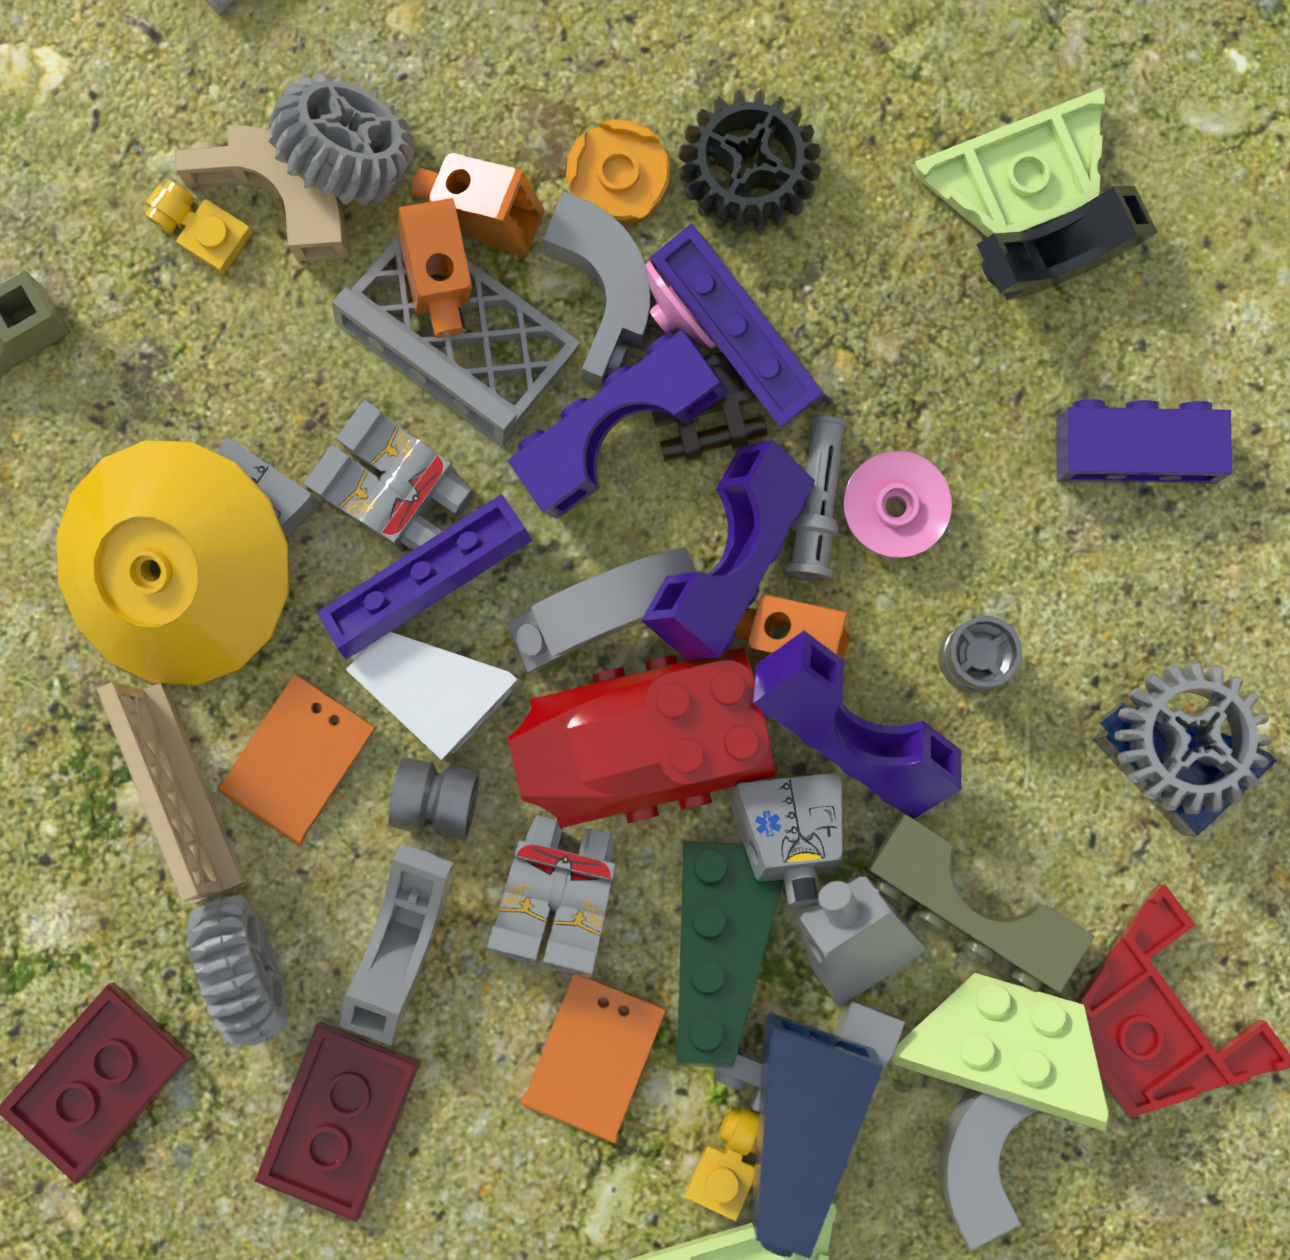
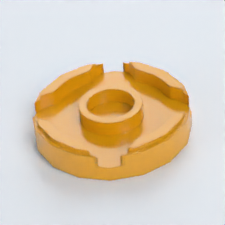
(619, 170)

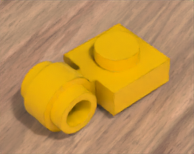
(207, 234)
(722, 1175)

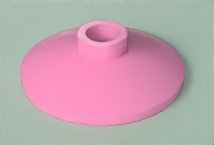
(671, 311)
(912, 482)

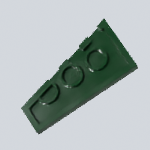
(721, 949)

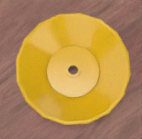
(216, 556)

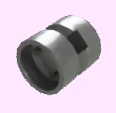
(980, 654)
(433, 798)

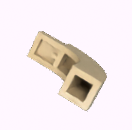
(313, 223)

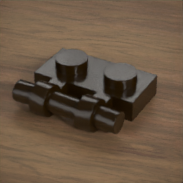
(734, 432)

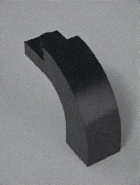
(1066, 246)

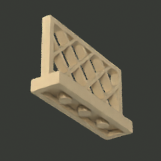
(172, 790)

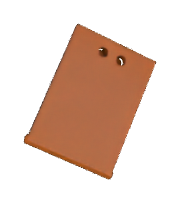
(296, 759)
(593, 1057)

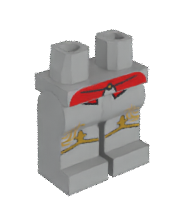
(409, 483)
(559, 882)

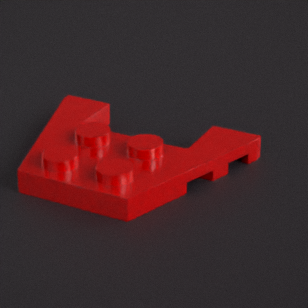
(1145, 1037)

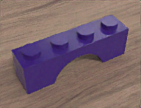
(562, 462)
(761, 500)
(902, 764)

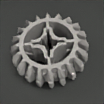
(341, 139)
(1223, 705)
(237, 971)

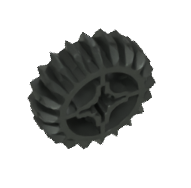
(731, 150)

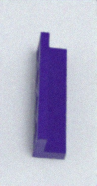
(738, 326)
(424, 576)

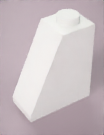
(431, 689)

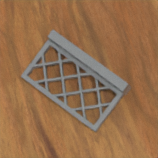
(438, 373)

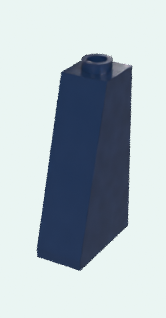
(807, 1125)

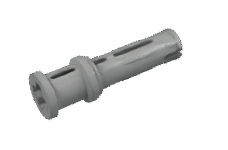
(816, 523)

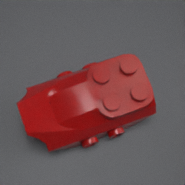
(643, 740)

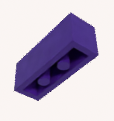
(1143, 443)

